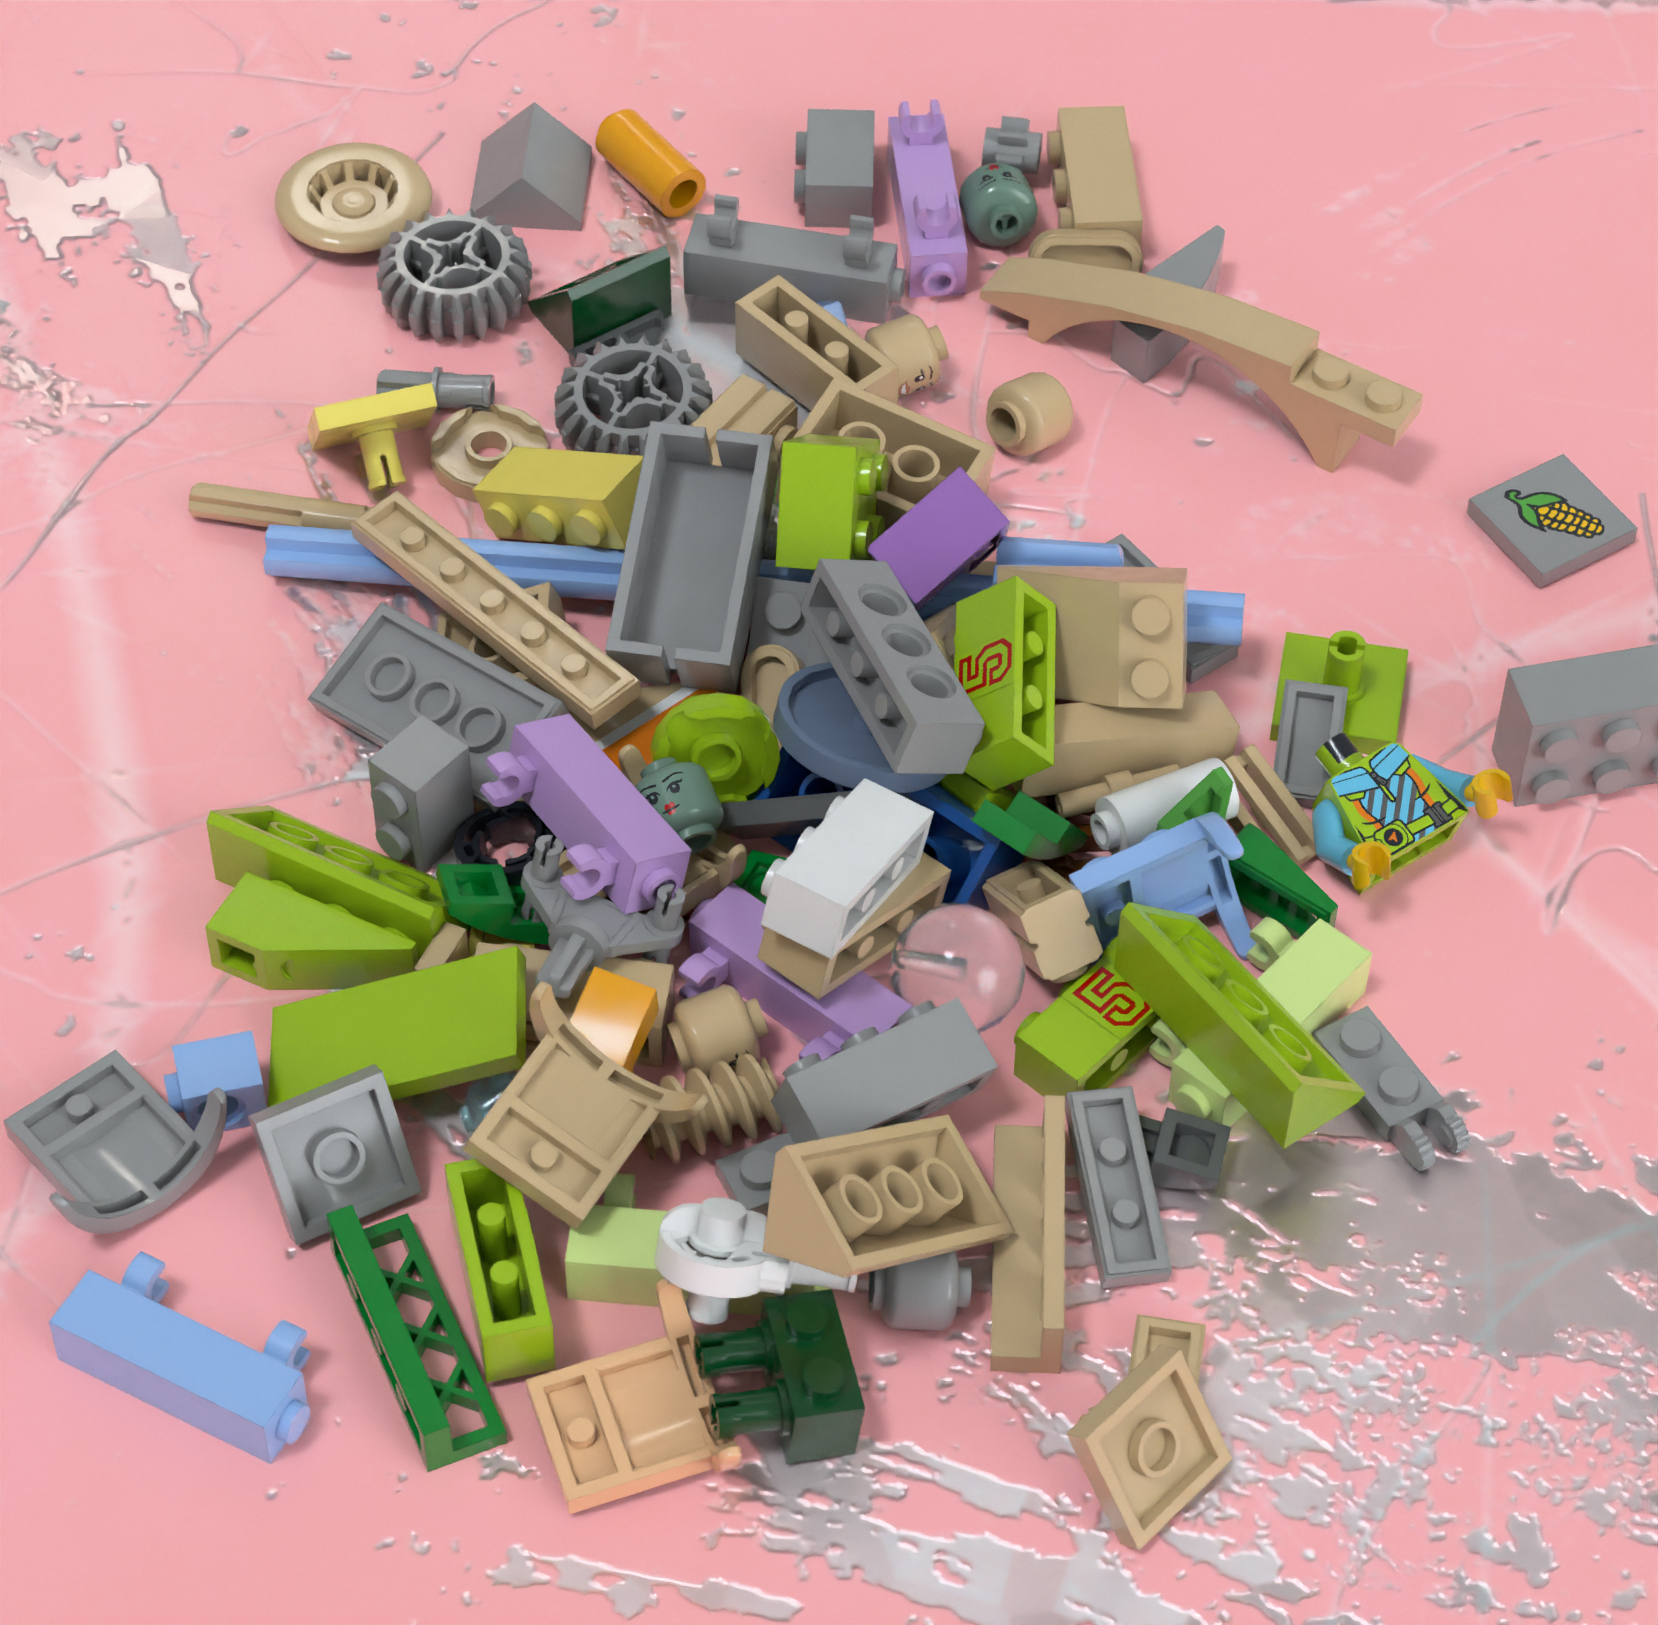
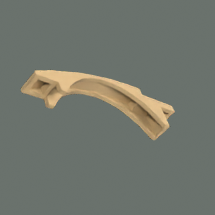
(1317, 391)

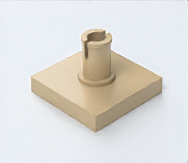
(1149, 1446)

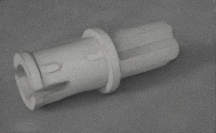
(450, 389)

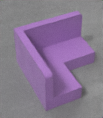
(941, 537)

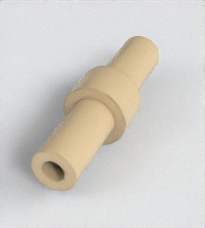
(1084, 799)

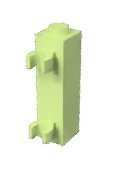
(1309, 977)
(615, 1254)

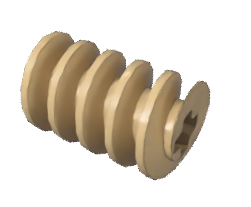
(733, 1100)

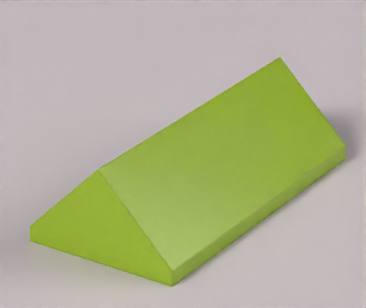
(327, 870)
(1231, 1022)

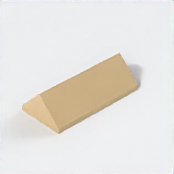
(880, 1199)

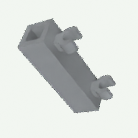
(735, 256)

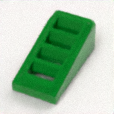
(1276, 886)

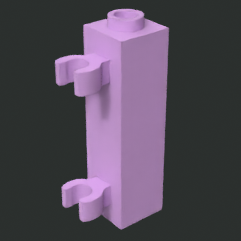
(926, 203)
(593, 809)
(725, 949)

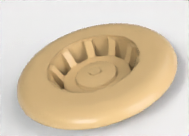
(352, 196)

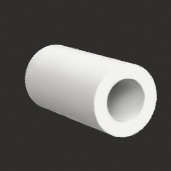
(1133, 813)

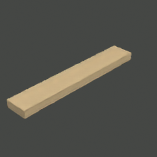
(496, 609)

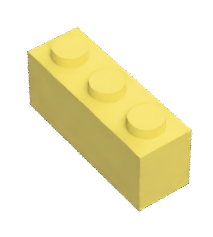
(561, 496)

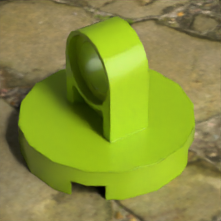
(724, 737)

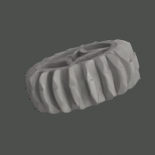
(454, 275)
(627, 390)

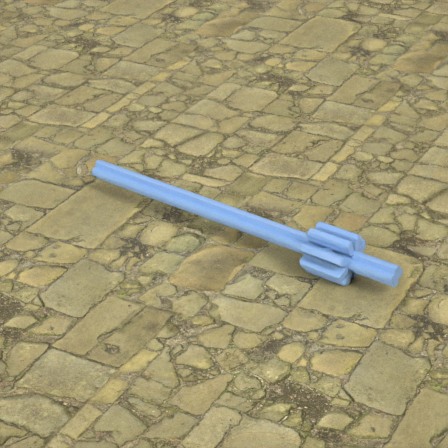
(596, 571)

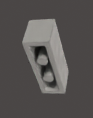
(886, 1076)

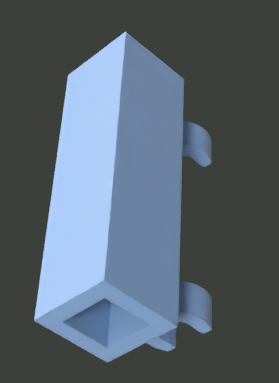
(183, 1365)

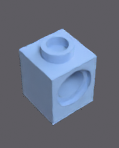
(213, 1063)

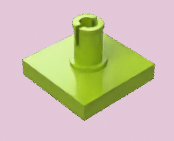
(1369, 671)

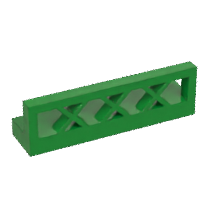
(402, 1344)

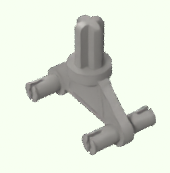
(592, 927)

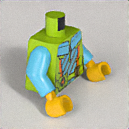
(1392, 808)

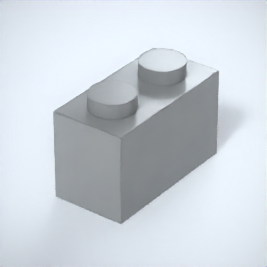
(838, 166)
(420, 793)

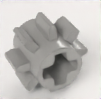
(1013, 145)

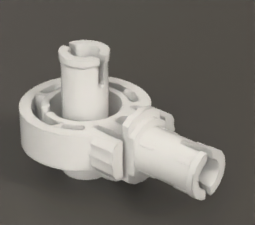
(727, 1258)

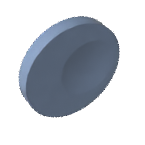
(829, 736)

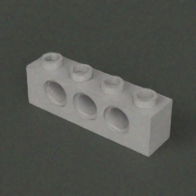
(891, 667)

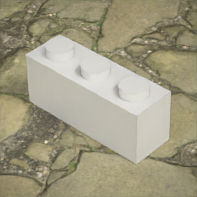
(845, 867)

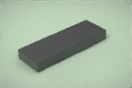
(777, 815)

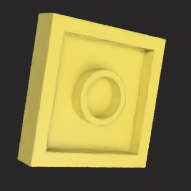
(373, 423)

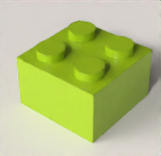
(829, 499)

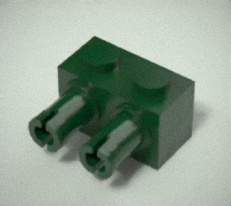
(807, 1375)

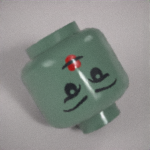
(996, 199)
(684, 800)

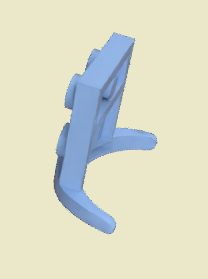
(1172, 871)

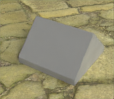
(533, 173)

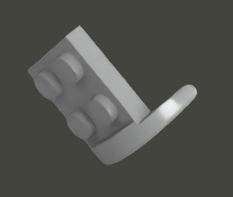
(115, 1146)

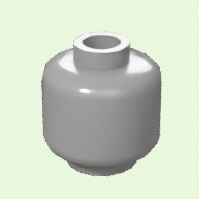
(920, 1292)

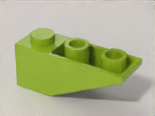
(297, 943)

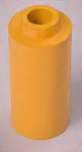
(650, 163)

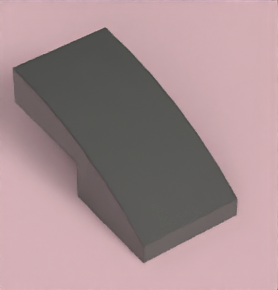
(1184, 1150)

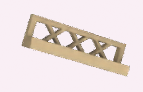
(1031, 1261)

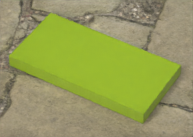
(416, 1027)

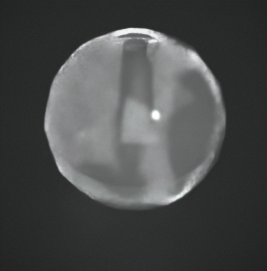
(962, 955)

